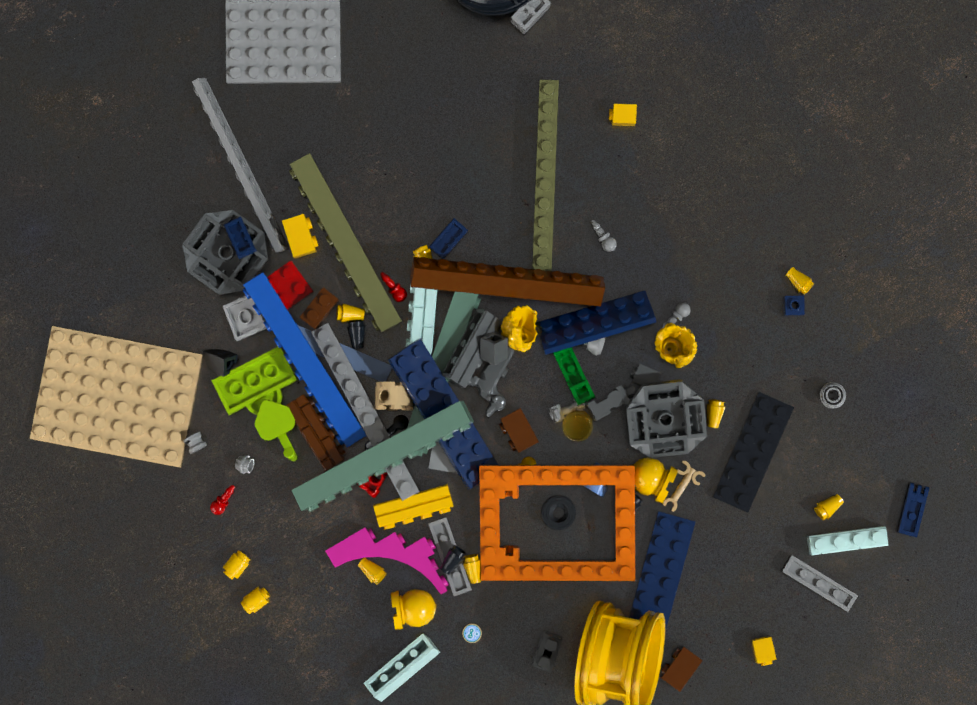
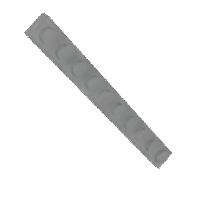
(237, 159)
(361, 404)

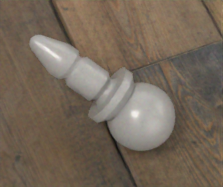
(608, 243)
(681, 310)

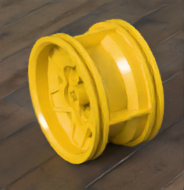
(619, 657)

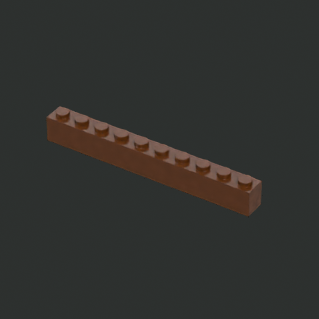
(507, 281)

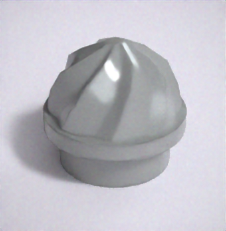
(244, 464)

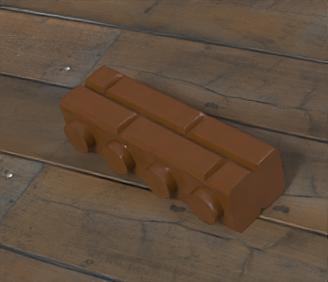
(315, 432)

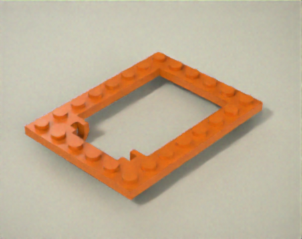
(504, 481)

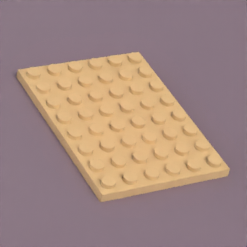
(116, 396)

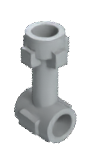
(557, 413)

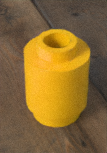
(236, 565)
(255, 600)

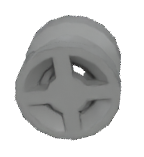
(195, 443)

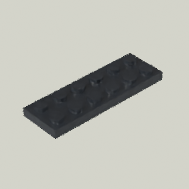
(753, 452)

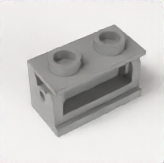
(529, 14)

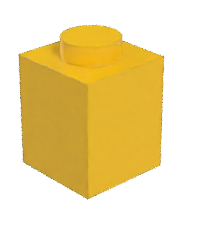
(623, 114)
(763, 650)

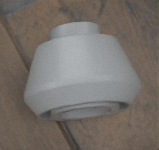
(595, 346)
(838, 394)

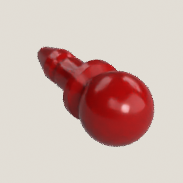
(398, 293)
(218, 506)

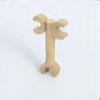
(689, 473)

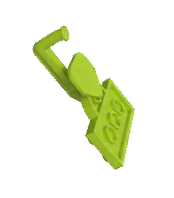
(259, 389)

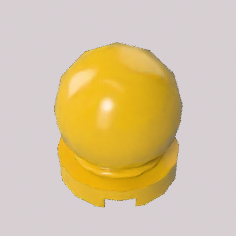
(653, 478)
(413, 608)

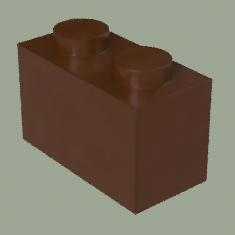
(319, 308)
(518, 430)
(680, 668)

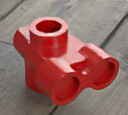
(373, 485)

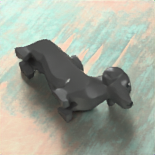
(487, 384)

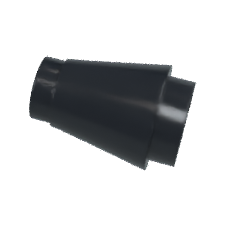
(356, 332)
(453, 559)

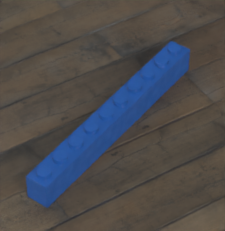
(304, 358)

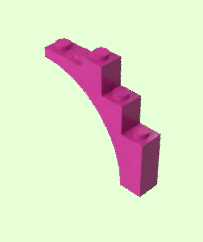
(416, 555)

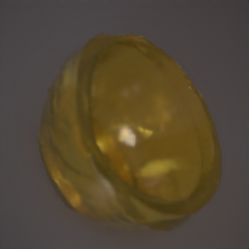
(577, 425)

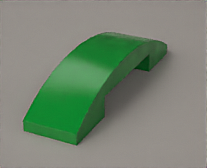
(574, 376)

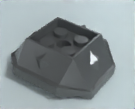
(205, 259)
(671, 436)

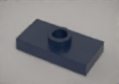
(240, 237)
(448, 238)

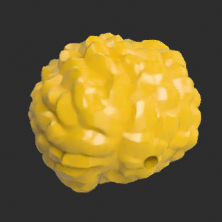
(520, 328)
(679, 342)

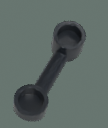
(400, 423)

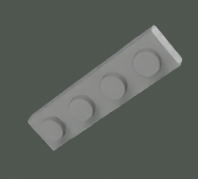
(444, 541)
(819, 583)

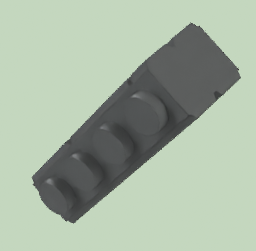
(467, 353)

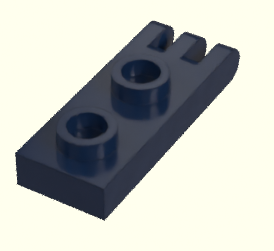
(913, 510)

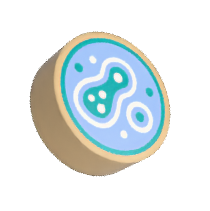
(472, 633)

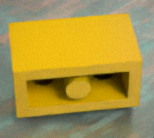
(299, 235)

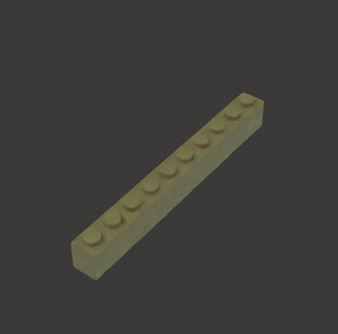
(545, 175)
(345, 242)

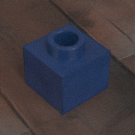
(789, 311)

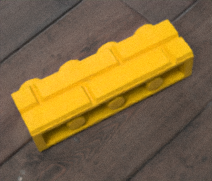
(420, 504)

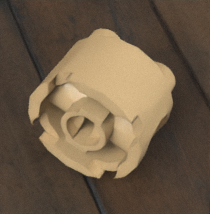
(392, 397)

